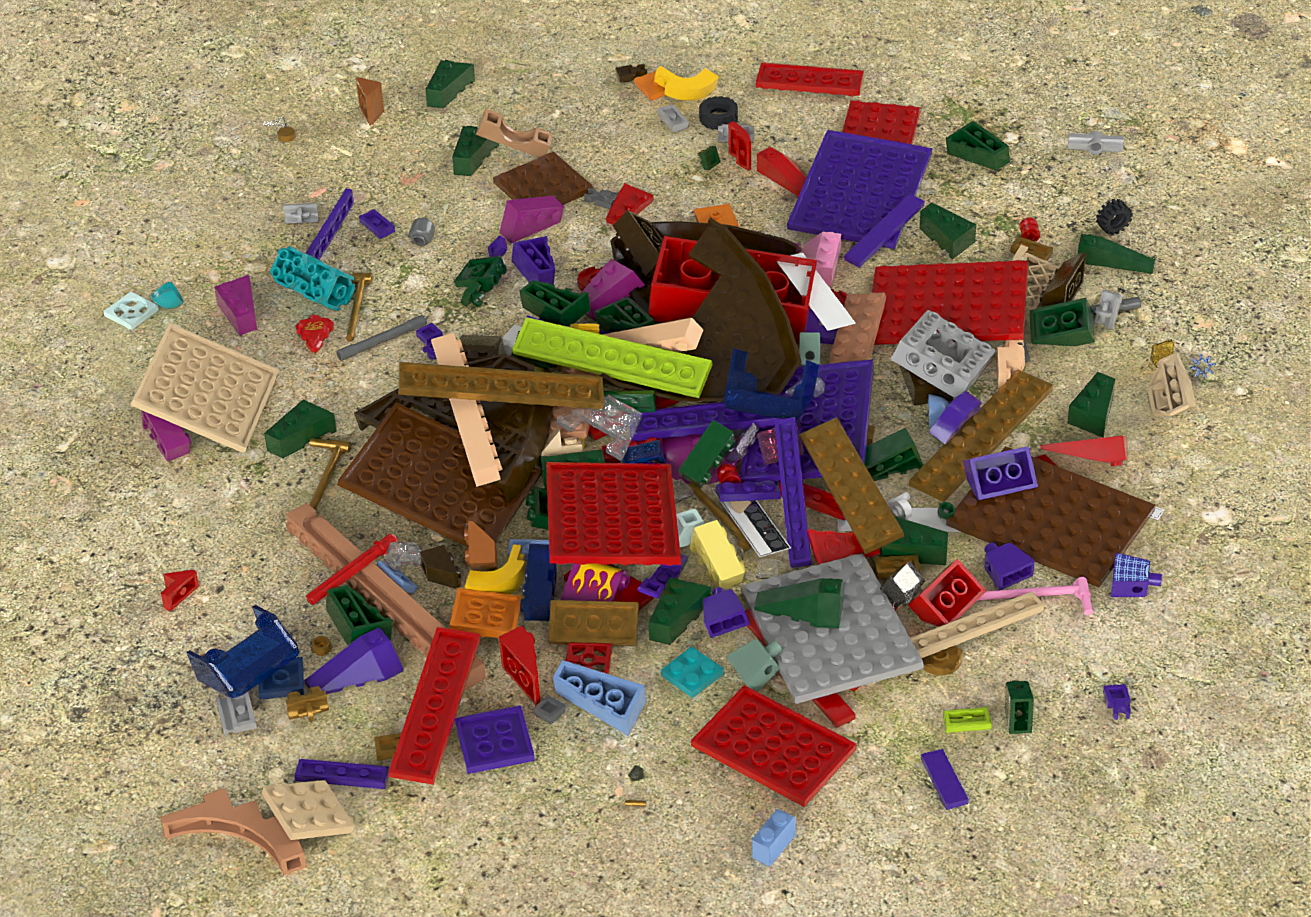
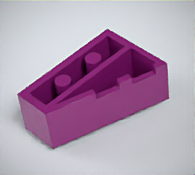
(529, 216)

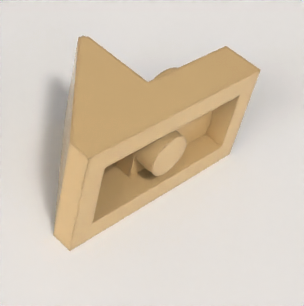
(557, 447)

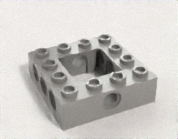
(917, 356)

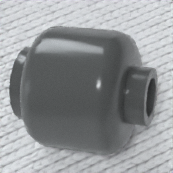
(422, 231)

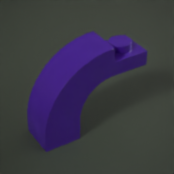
(955, 416)

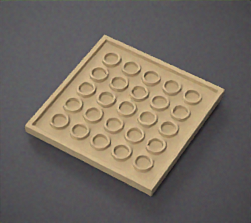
(205, 388)

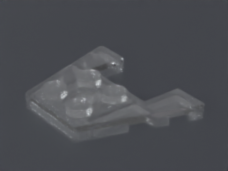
(614, 419)

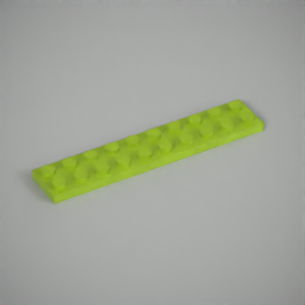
(613, 357)

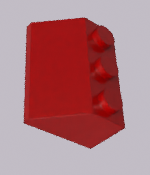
(947, 595)

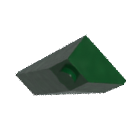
(1113, 255)
(811, 601)

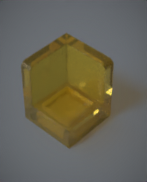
(1161, 351)

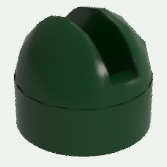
(947, 506)

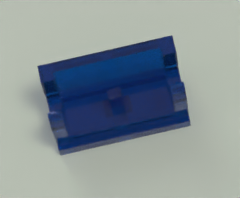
(645, 452)

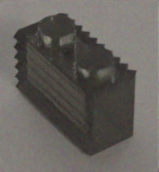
(903, 585)

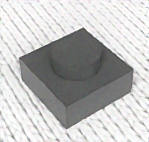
(549, 709)

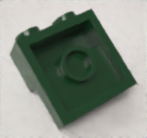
(484, 271)
(538, 508)

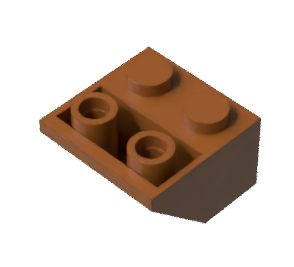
(482, 549)

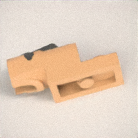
(1010, 359)

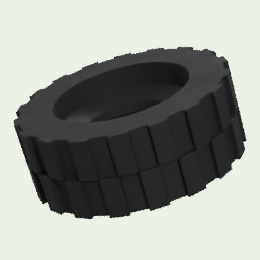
(717, 104)

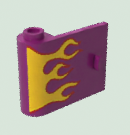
(594, 583)

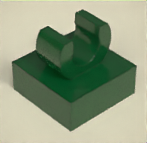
(709, 157)
(473, 295)

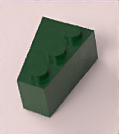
(1092, 405)
(892, 455)

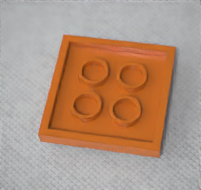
(485, 612)

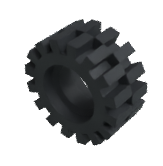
(1122, 217)

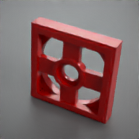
(589, 648)

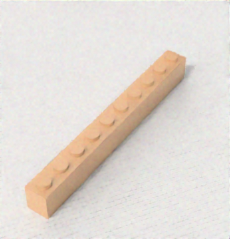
(468, 417)

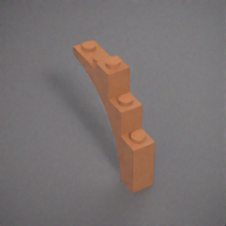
(242, 821)

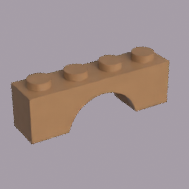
(533, 142)

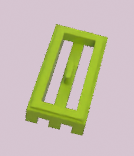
(968, 720)

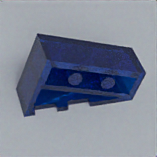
(539, 584)

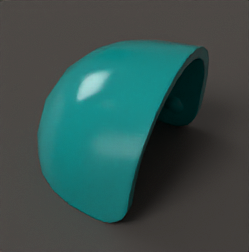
(167, 296)

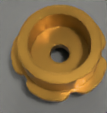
(321, 646)

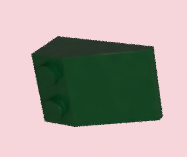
(1063, 324)

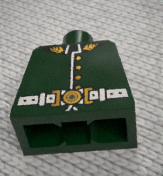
(1019, 697)

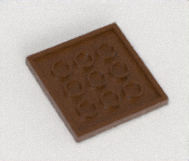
(542, 178)

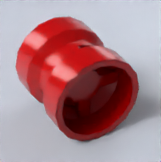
(1029, 229)
(728, 473)

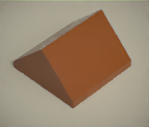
(370, 99)

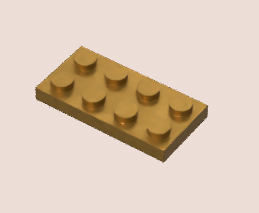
(593, 622)

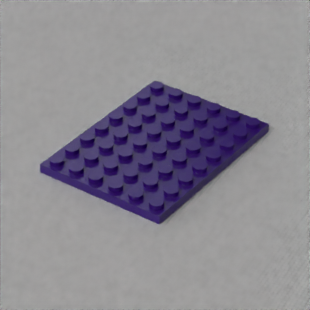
(857, 185)
(844, 396)

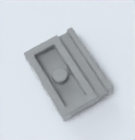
(236, 714)

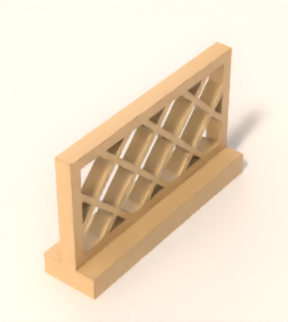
(1041, 264)

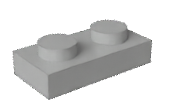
(672, 118)

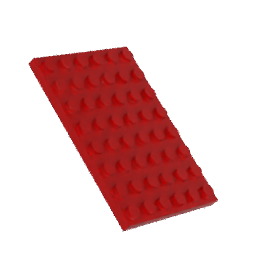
(974, 296)
(611, 514)

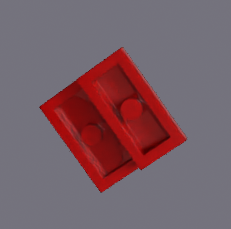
(739, 145)

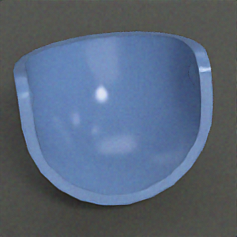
(936, 407)

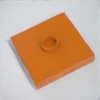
(649, 86)
(720, 213)

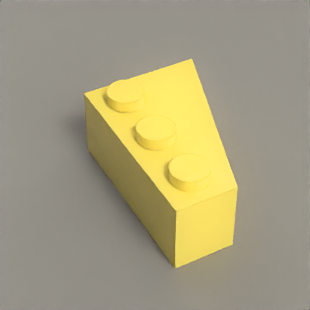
(717, 554)

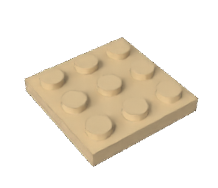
(307, 809)

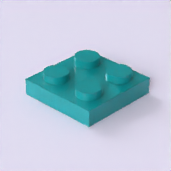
(692, 672)

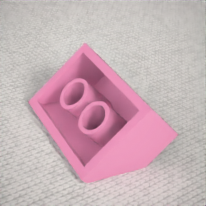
(826, 250)

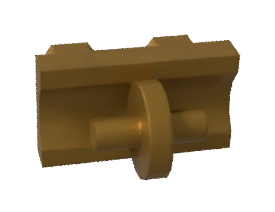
(307, 705)

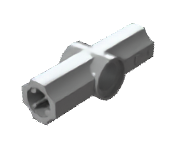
(1095, 142)

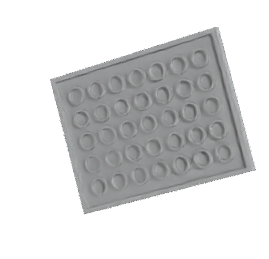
(829, 660)

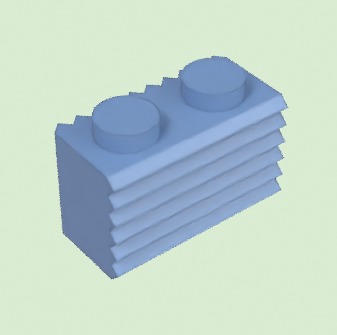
(773, 837)

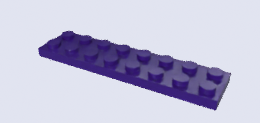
(695, 420)

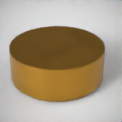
(286, 134)

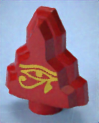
(314, 331)

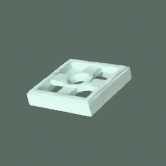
(131, 320)

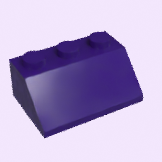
(1000, 473)

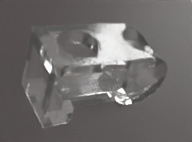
(402, 554)

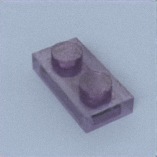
(746, 439)

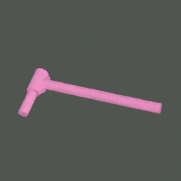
(1079, 588)

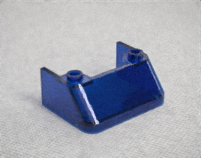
(743, 397)
(250, 660)

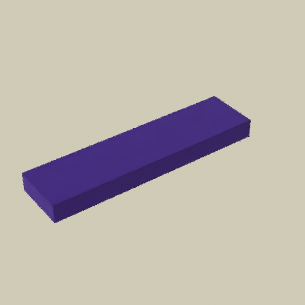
(342, 773)

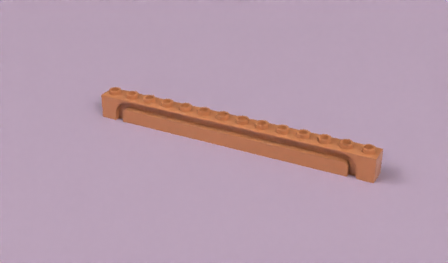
(371, 583)

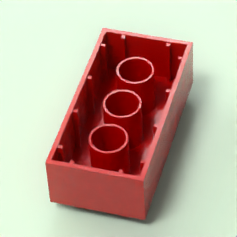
(683, 284)

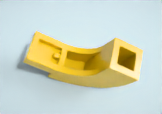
(686, 88)
(503, 580)

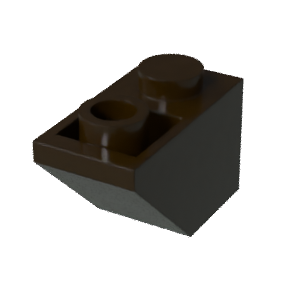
(439, 567)

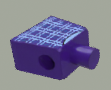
(1132, 576)

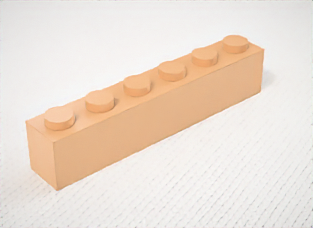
(671, 336)

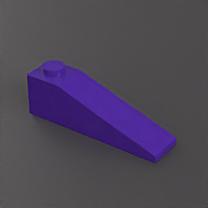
(362, 661)

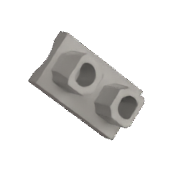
(300, 213)
(1108, 308)

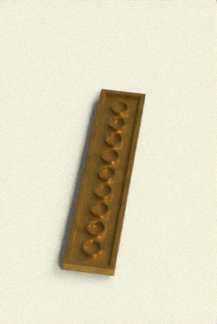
(500, 385)
(981, 434)

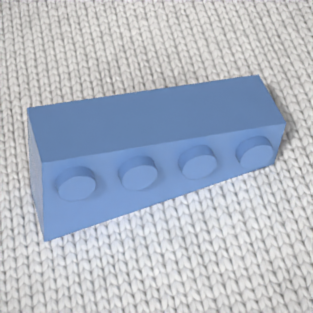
(601, 694)

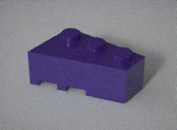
(534, 260)

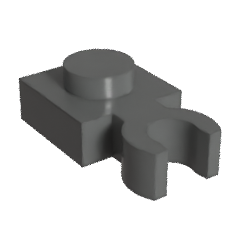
(602, 199)

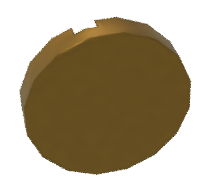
(943, 662)

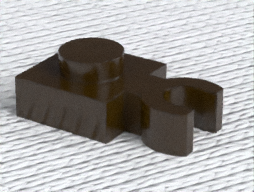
(629, 73)

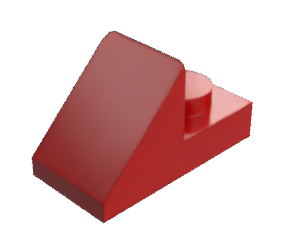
(178, 587)

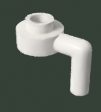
(900, 506)

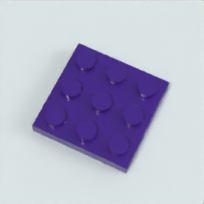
(494, 739)

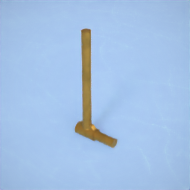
(361, 280)
(337, 448)
(742, 542)

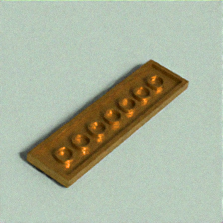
(851, 485)

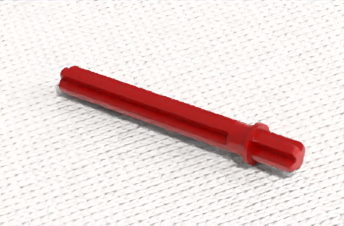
(378, 549)

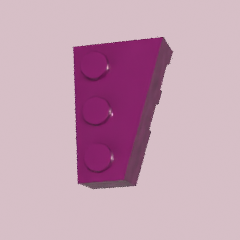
(610, 285)
(237, 304)
(170, 437)

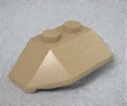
(1170, 388)

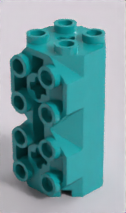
(312, 278)

